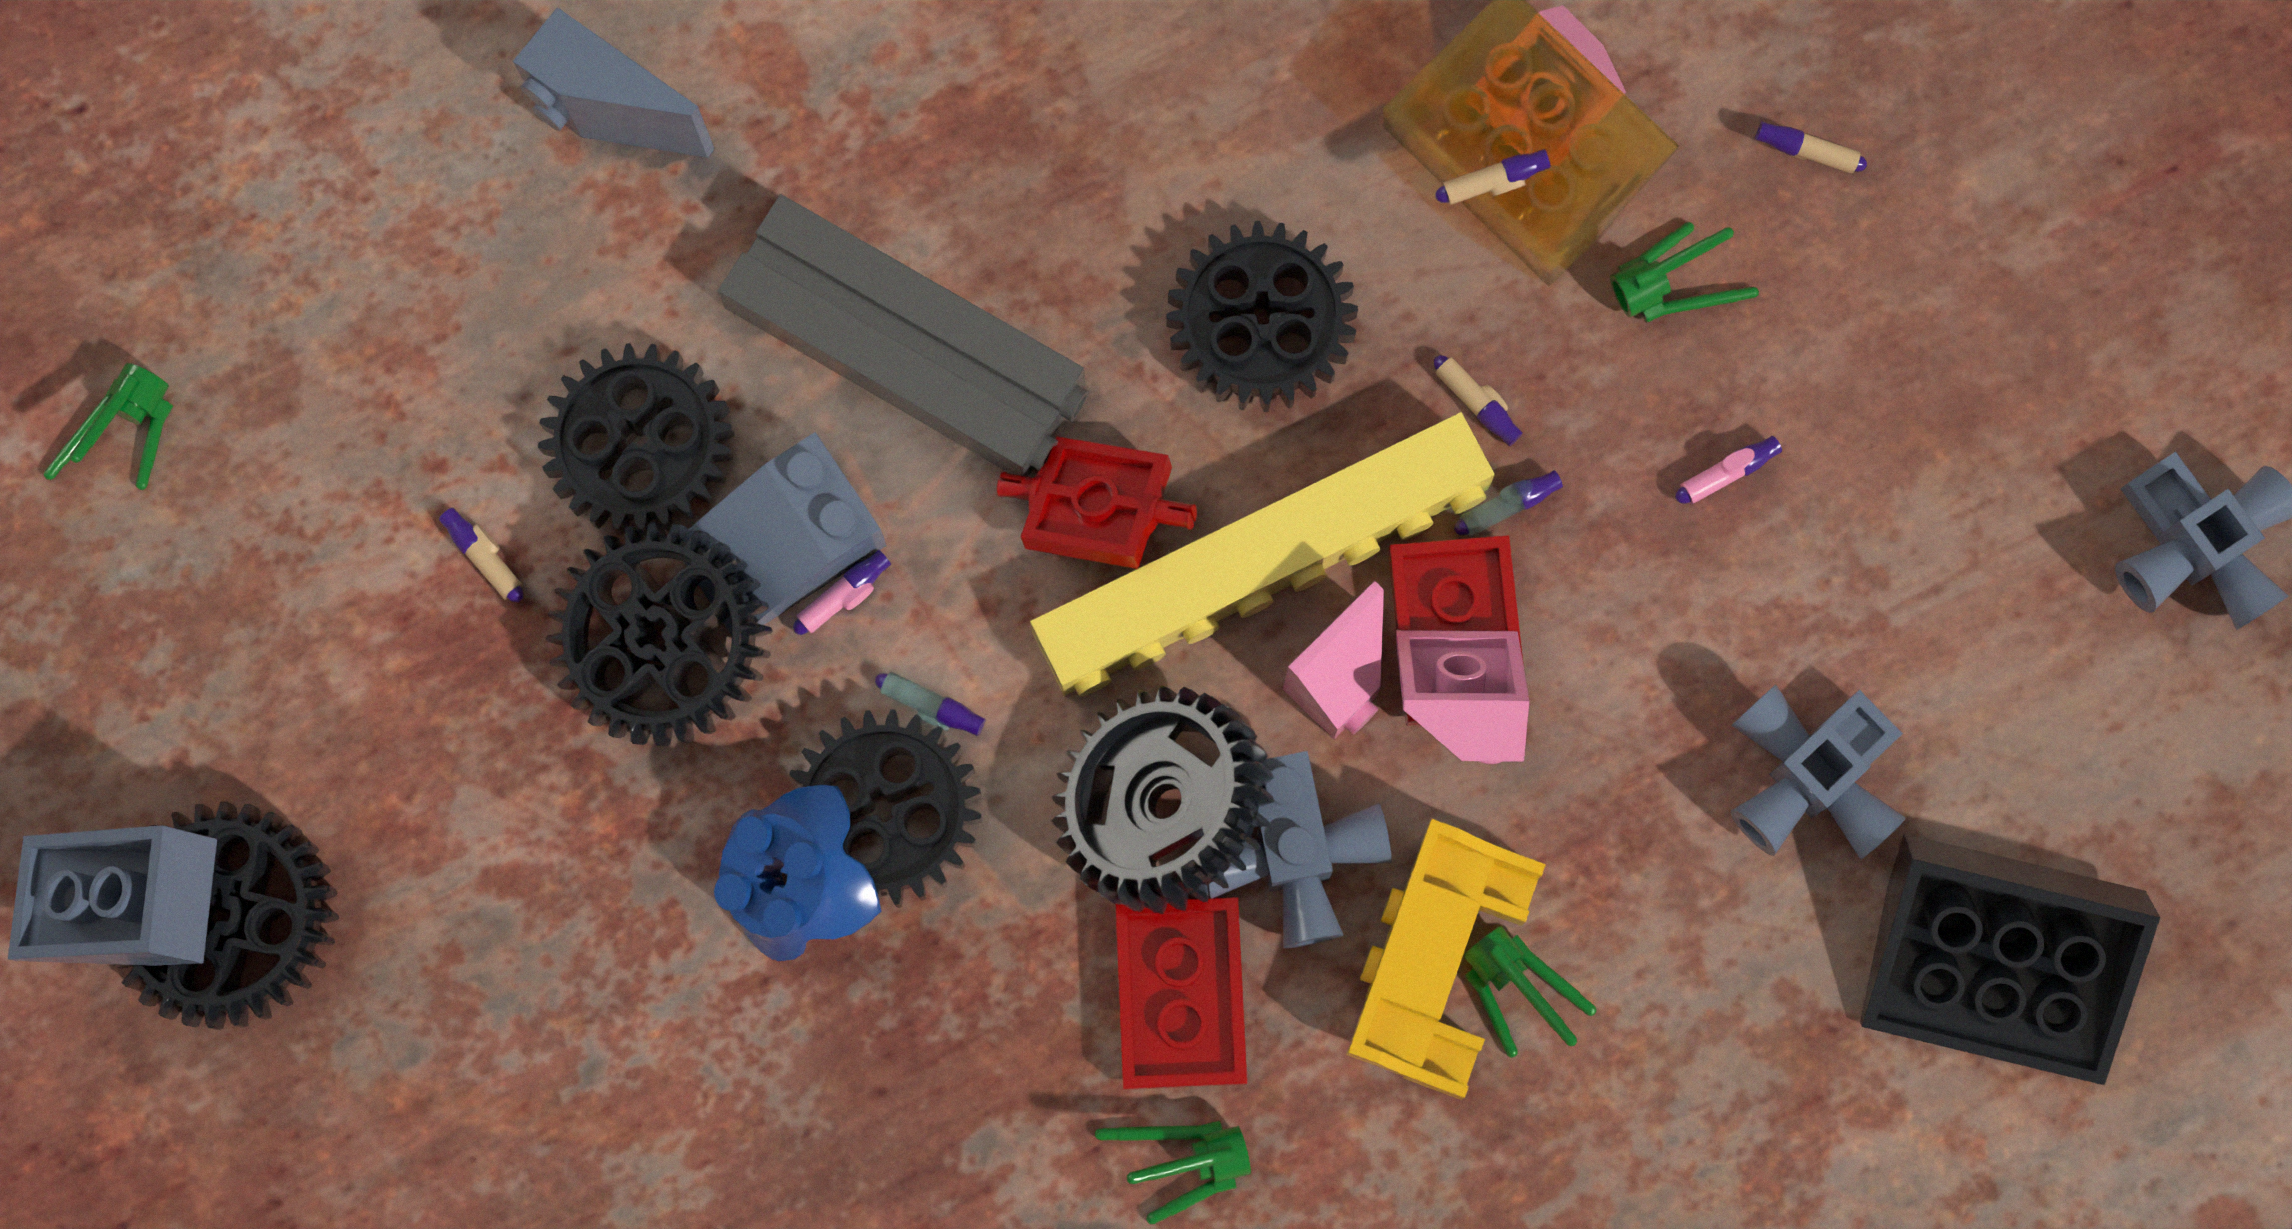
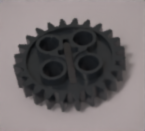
(1258, 265)
(595, 408)
(861, 758)

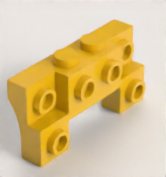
(1423, 951)

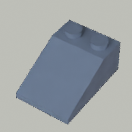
(604, 93)
(793, 527)
(113, 897)

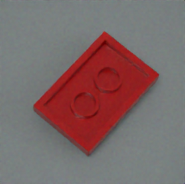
(1454, 587)
(1181, 996)

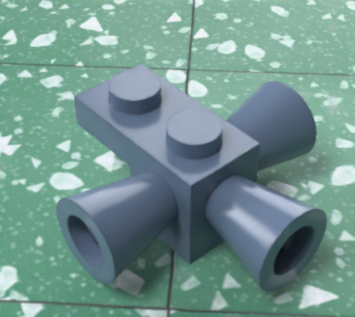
(2204, 538)
(1817, 772)
(1300, 851)

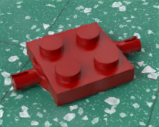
(1096, 502)

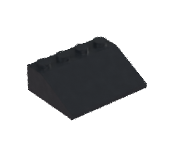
(2007, 959)

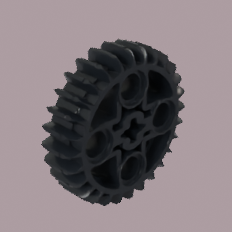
(634, 629)
(227, 940)

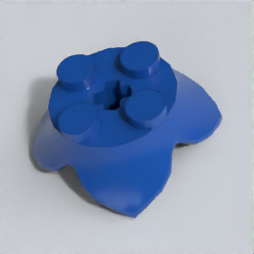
(824, 889)

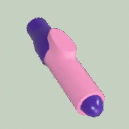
(1734, 466)
(845, 593)

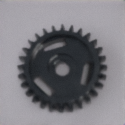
(1144, 762)

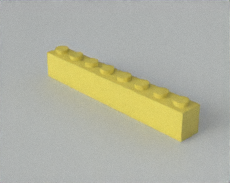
(1262, 555)

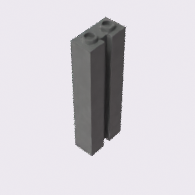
(904, 338)

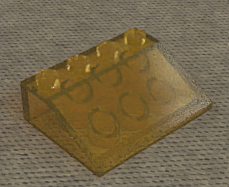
(1521, 89)

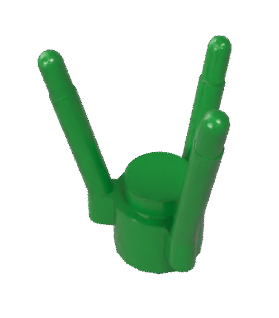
(1644, 282)
(132, 397)
(1502, 961)
(1218, 1156)

